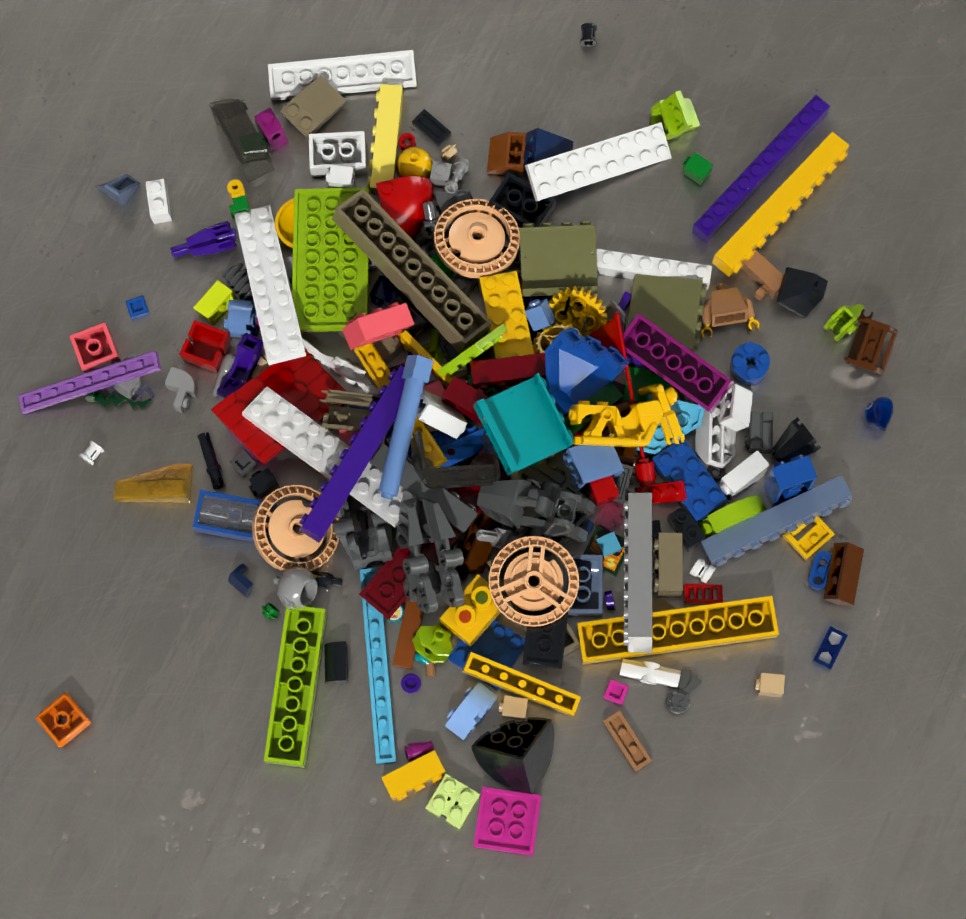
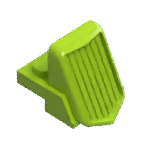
(675, 114)

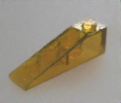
(160, 485)

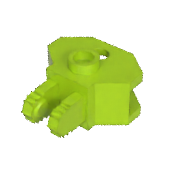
(844, 320)
(435, 640)

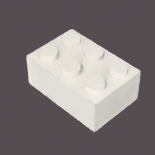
(337, 149)

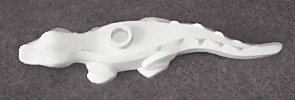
(346, 368)

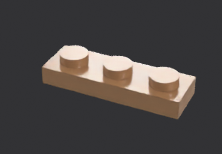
(627, 741)

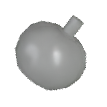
(296, 587)

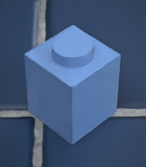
(539, 314)

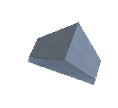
(120, 189)

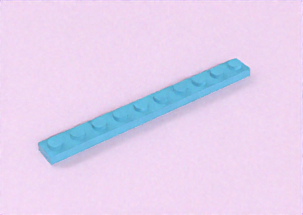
(378, 677)

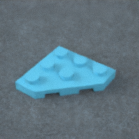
(689, 418)

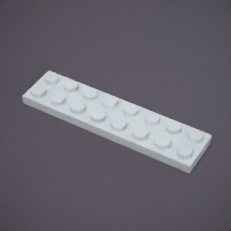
(344, 74)
(598, 161)

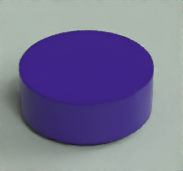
(609, 600)
(411, 683)

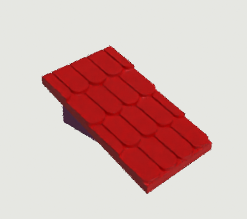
(294, 380)

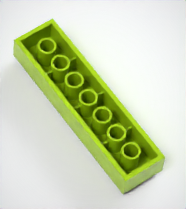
(295, 686)

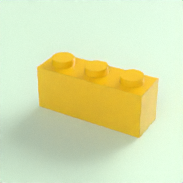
(414, 776)

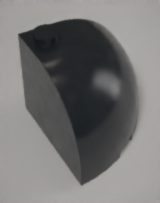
(517, 752)

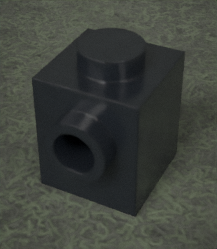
(263, 483)

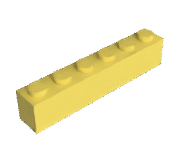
(386, 135)

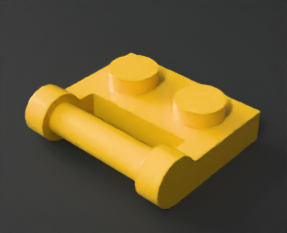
(811, 540)

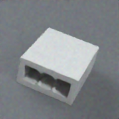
(440, 415)
(744, 476)

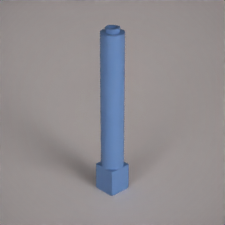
(416, 373)

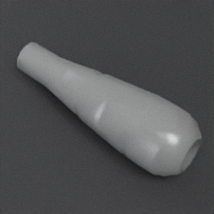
(224, 369)

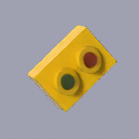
(475, 614)

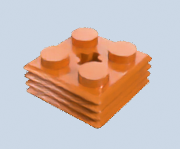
(50, 720)

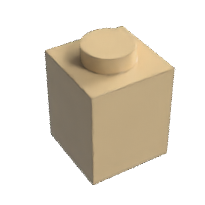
(770, 684)
(513, 707)

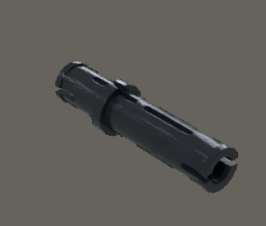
(213, 468)

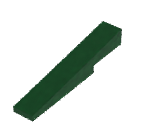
(607, 394)

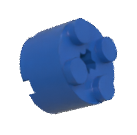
(752, 354)

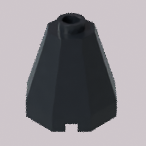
(794, 442)

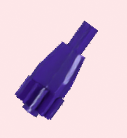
(208, 241)

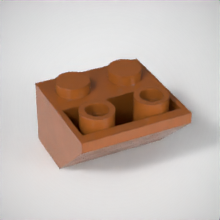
(507, 154)

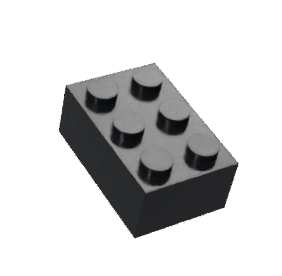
(519, 201)

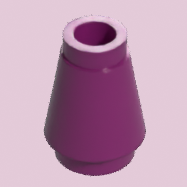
(418, 749)

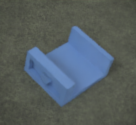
(591, 463)

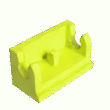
(214, 303)

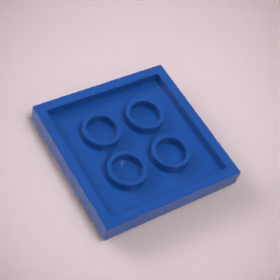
(496, 644)

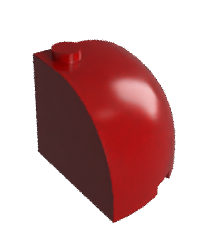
(404, 201)

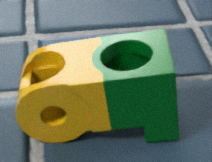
(237, 193)

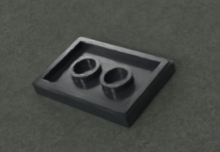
(545, 643)

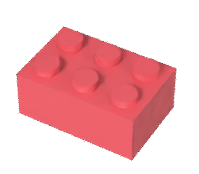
(377, 325)

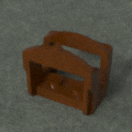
(869, 343)

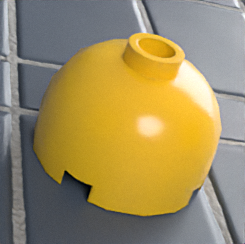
(414, 162)

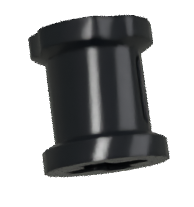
(588, 34)

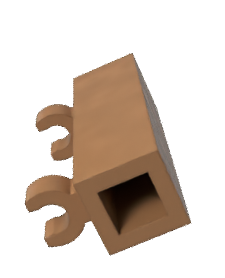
(764, 275)

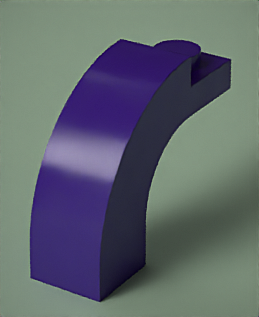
(245, 361)

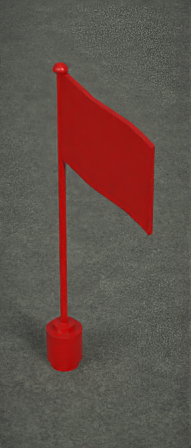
(612, 336)

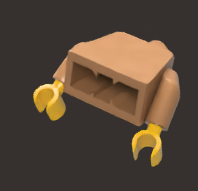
(726, 308)

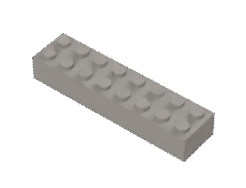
(638, 572)

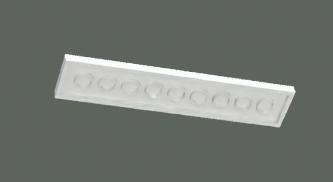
(269, 285)
(319, 449)

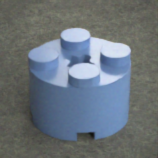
(241, 318)

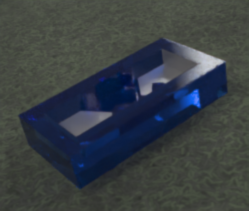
(830, 648)

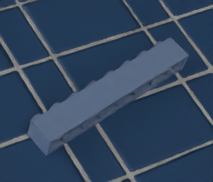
(776, 521)

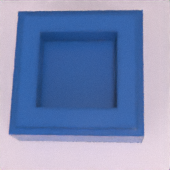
(137, 307)

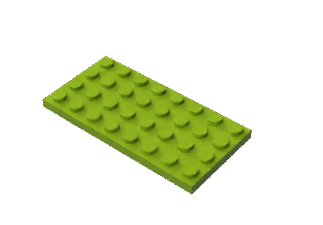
(328, 267)

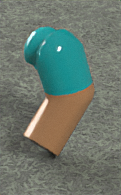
(430, 667)

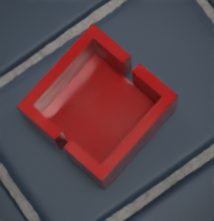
(207, 346)

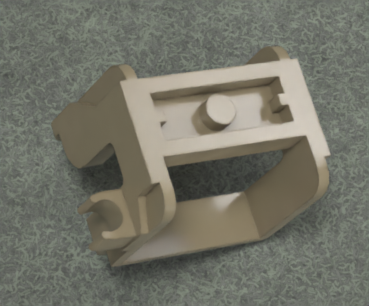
(343, 417)

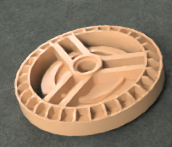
(478, 220)
(282, 534)
(549, 578)

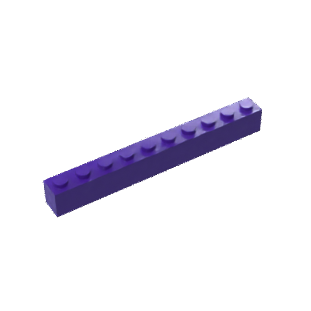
(760, 169)
(354, 459)

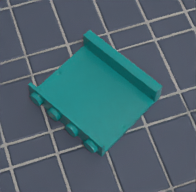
(524, 424)

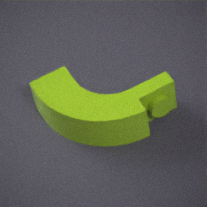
(732, 515)

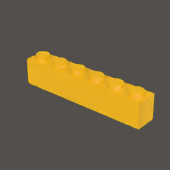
(521, 684)

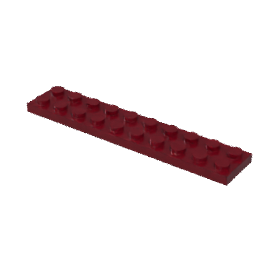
(386, 588)

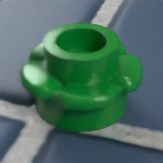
(270, 611)

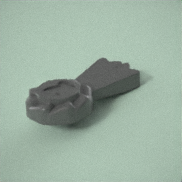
(678, 700)

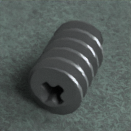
(239, 281)

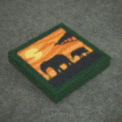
(611, 563)

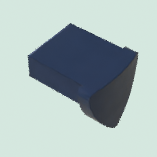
(239, 581)

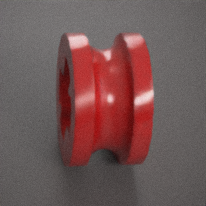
(409, 136)

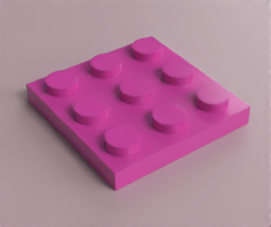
(507, 821)

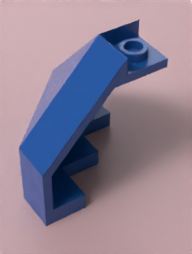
(579, 368)

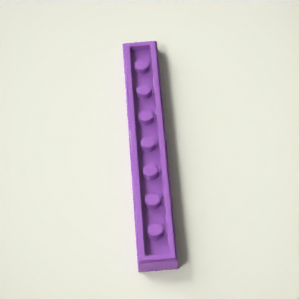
(89, 382)

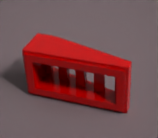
(686, 593)

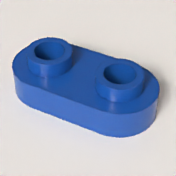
(819, 571)

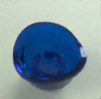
(879, 413)

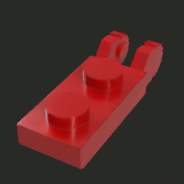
(665, 491)

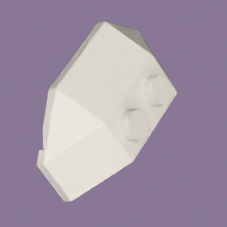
(715, 441)

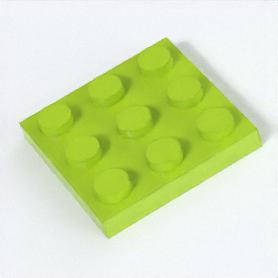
(473, 351)

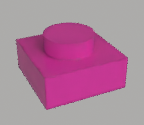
(616, 692)

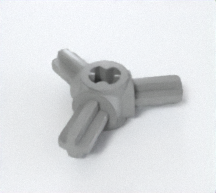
(498, 537)

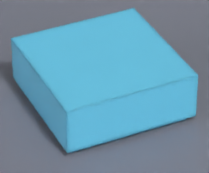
(608, 544)

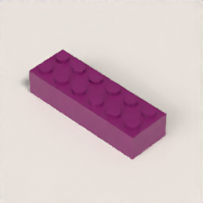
(675, 363)

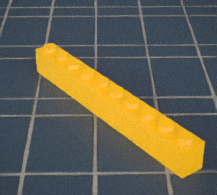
(780, 204)

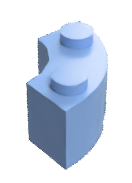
(471, 710)

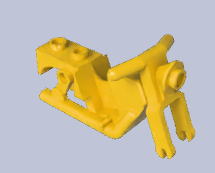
(636, 427)

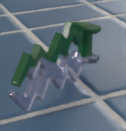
(90, 397)

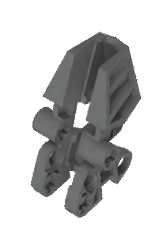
(507, 498)
(421, 523)
(367, 544)

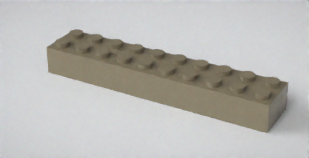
(411, 271)

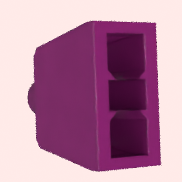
(269, 126)

